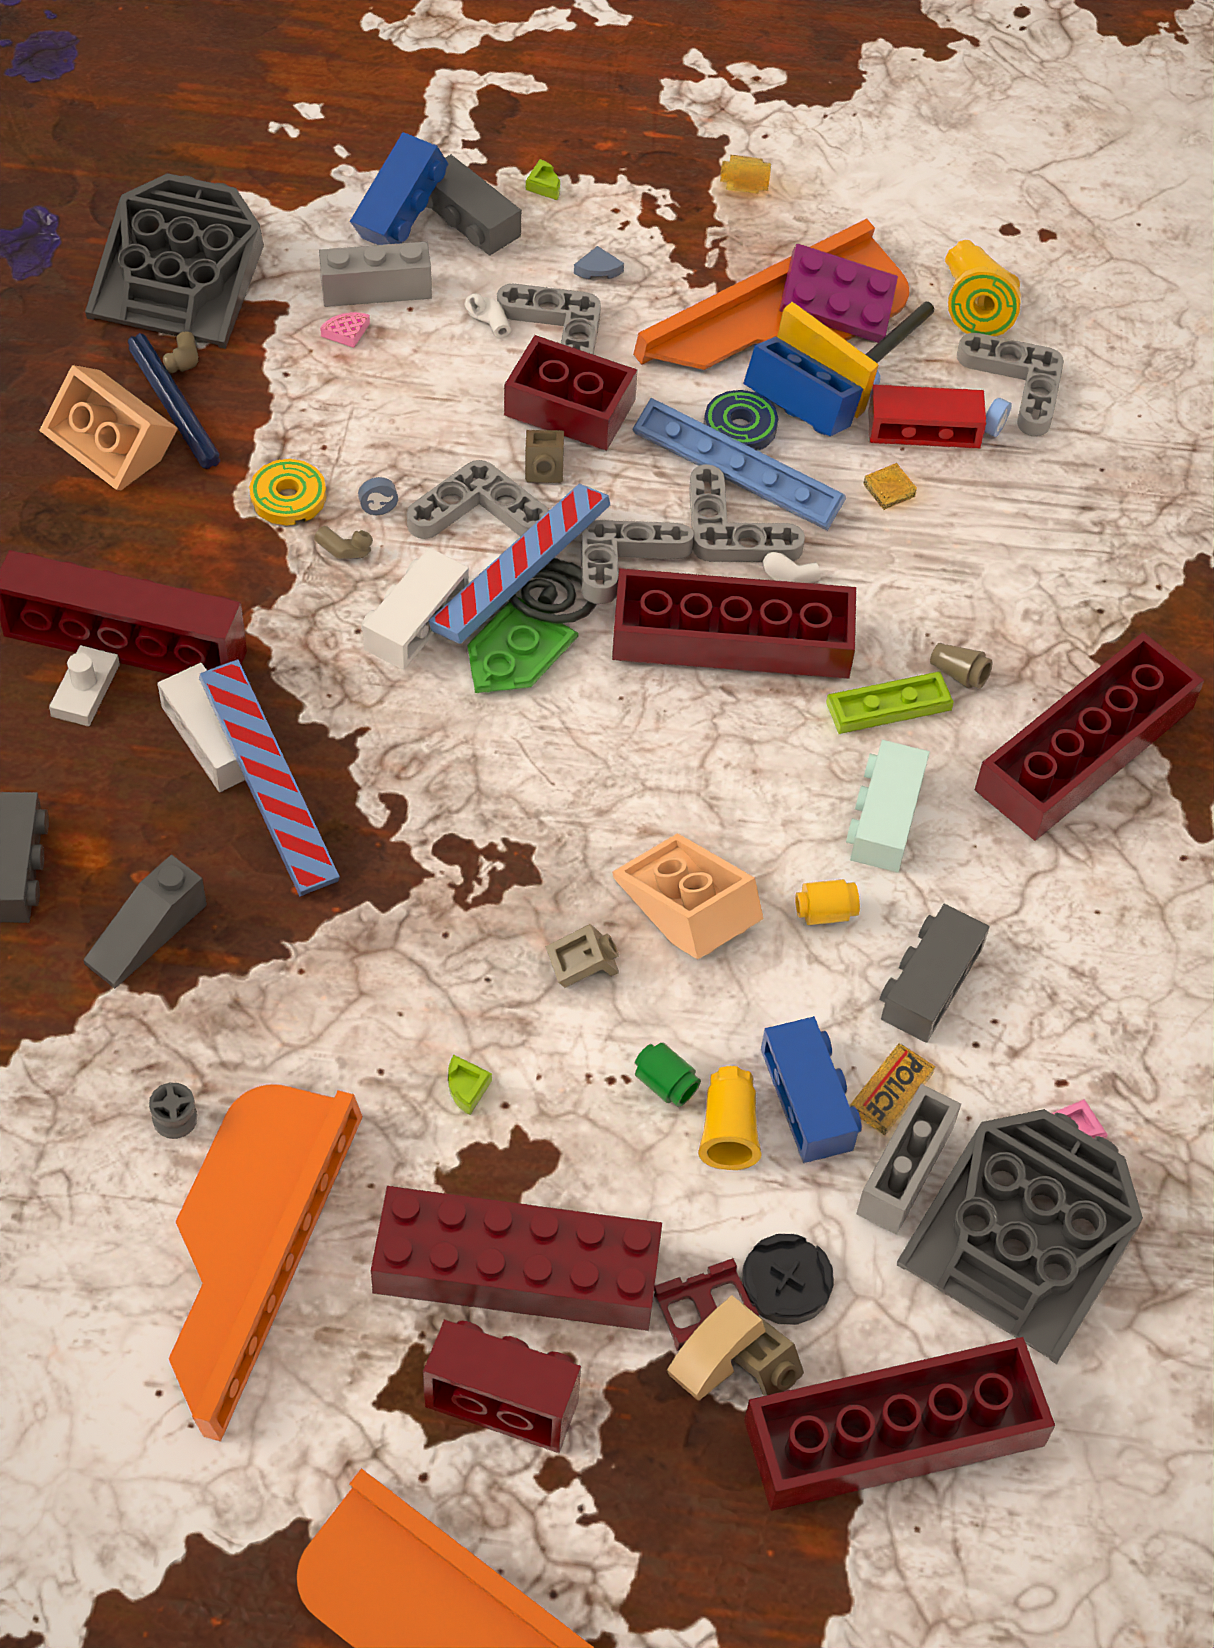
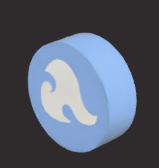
(997, 416)

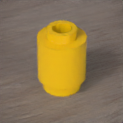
(827, 901)

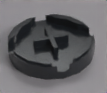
(787, 1279)

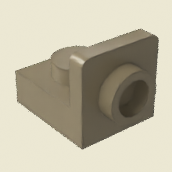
(544, 456)
(582, 955)
(771, 1361)

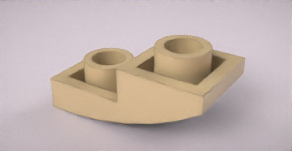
(708, 1351)

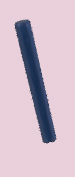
(174, 401)

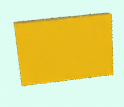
(829, 349)

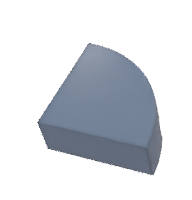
(598, 263)

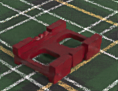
(699, 1291)

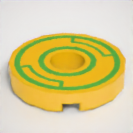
(990, 283)
(287, 475)

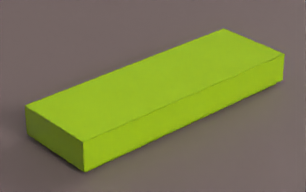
(889, 702)

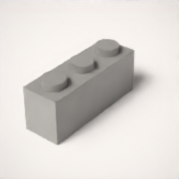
(375, 274)
(908, 1159)

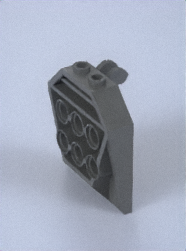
(178, 259)
(1011, 1291)

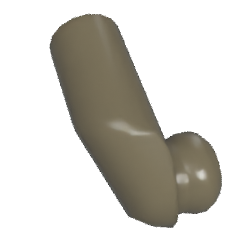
(183, 357)
(344, 548)

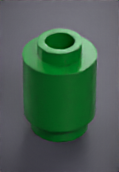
(666, 1074)

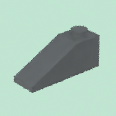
(147, 920)

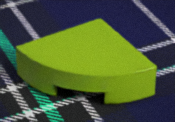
(544, 181)
(467, 1083)

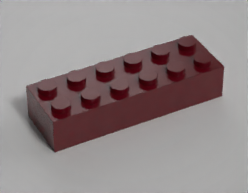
(118, 614)
(735, 623)
(1088, 735)
(516, 1258)
(897, 1423)

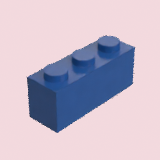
(399, 191)
(803, 386)
(810, 1089)

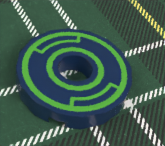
(746, 406)

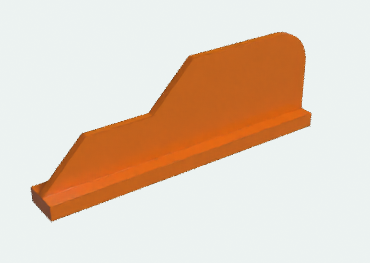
(750, 309)
(248, 1232)
(401, 1582)

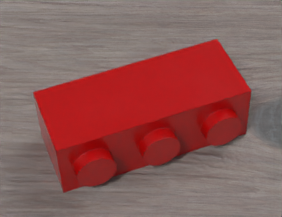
(927, 416)

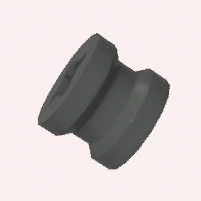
(170, 1099)

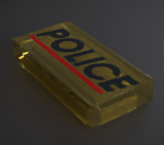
(892, 1088)

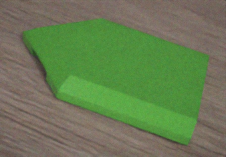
(515, 650)

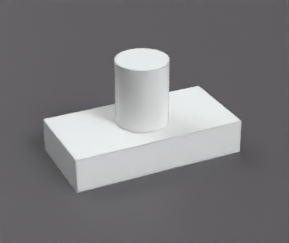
(84, 685)

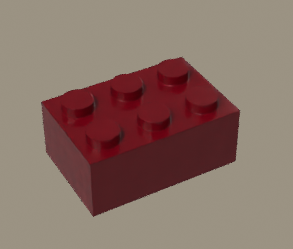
(570, 392)
(502, 1384)

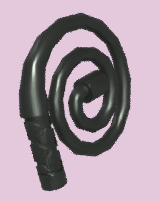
(544, 608)

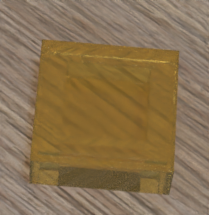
(890, 486)

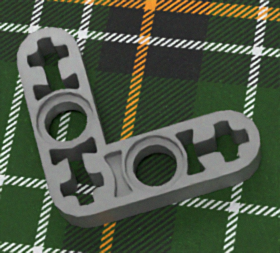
(573, 320)
(1033, 373)
(481, 493)
(720, 530)
(612, 539)

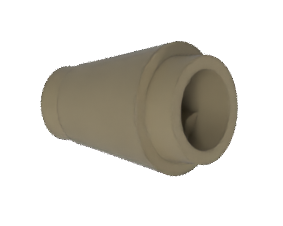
(962, 664)

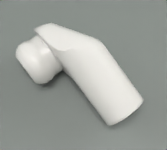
(488, 311)
(783, 569)

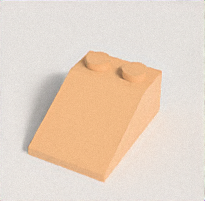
(691, 894)

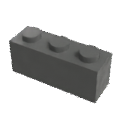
(475, 208)
(20, 854)
(933, 972)

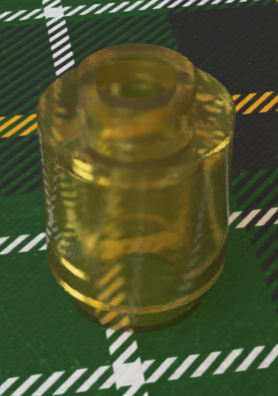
(745, 174)

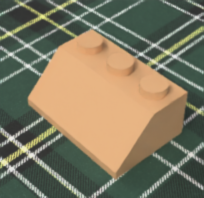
(106, 427)

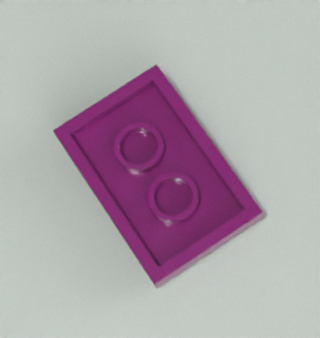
(840, 292)

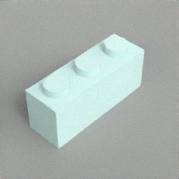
(887, 805)

